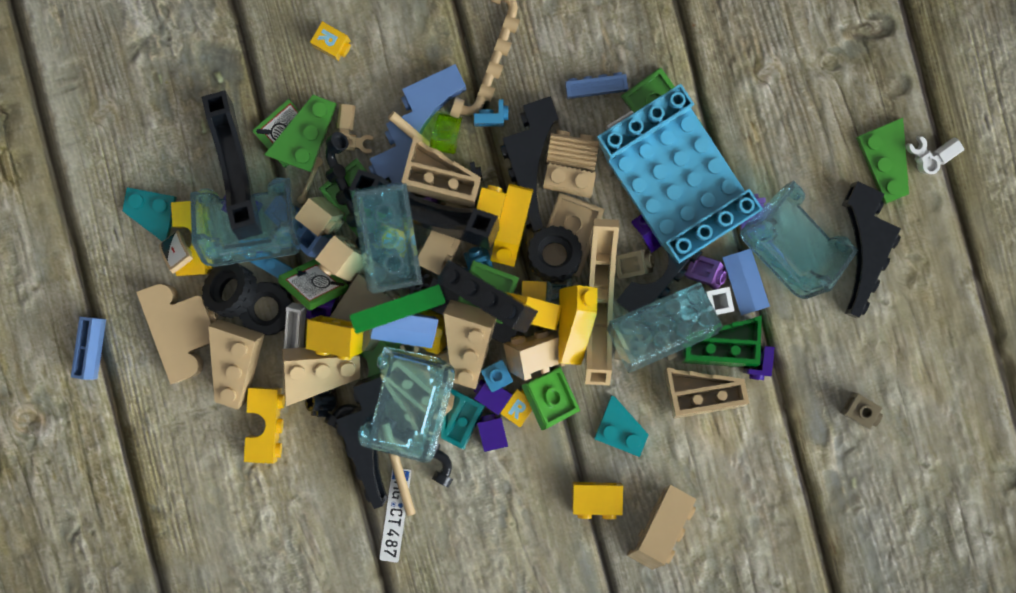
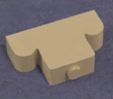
(177, 329)

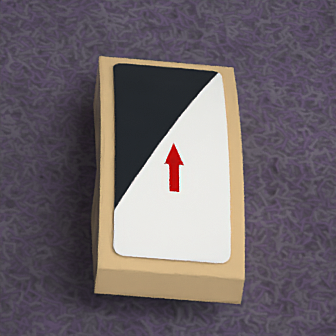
(175, 251)

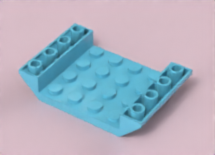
(676, 175)

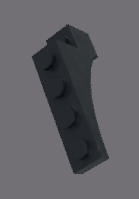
(525, 151)
(874, 241)
(348, 425)

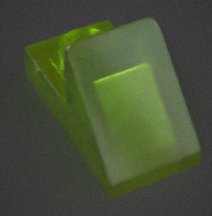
(446, 133)

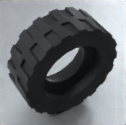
(541, 267)
(242, 296)
(277, 324)

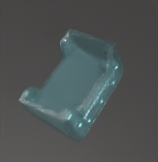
(219, 245)
(796, 246)
(409, 405)

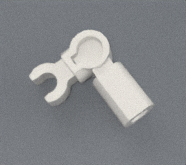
(930, 163)

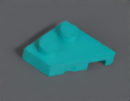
(150, 211)
(461, 419)
(621, 429)

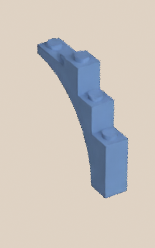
(425, 100)

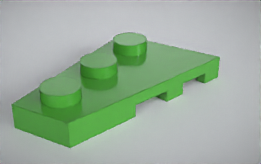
(304, 135)
(886, 159)

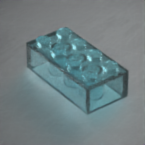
(386, 237)
(664, 327)

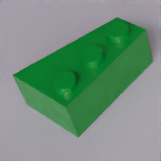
(733, 346)

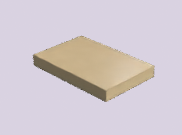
(578, 218)

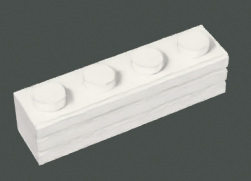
(294, 326)

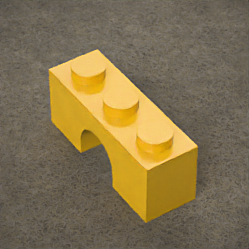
(182, 219)
(267, 404)

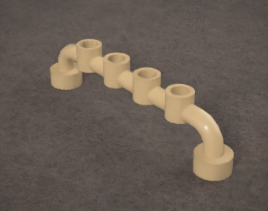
(494, 68)

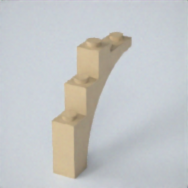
(601, 276)

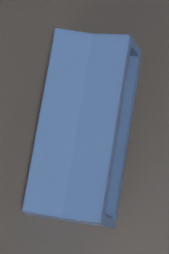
(746, 281)
(411, 330)
(88, 348)

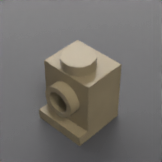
(854, 407)

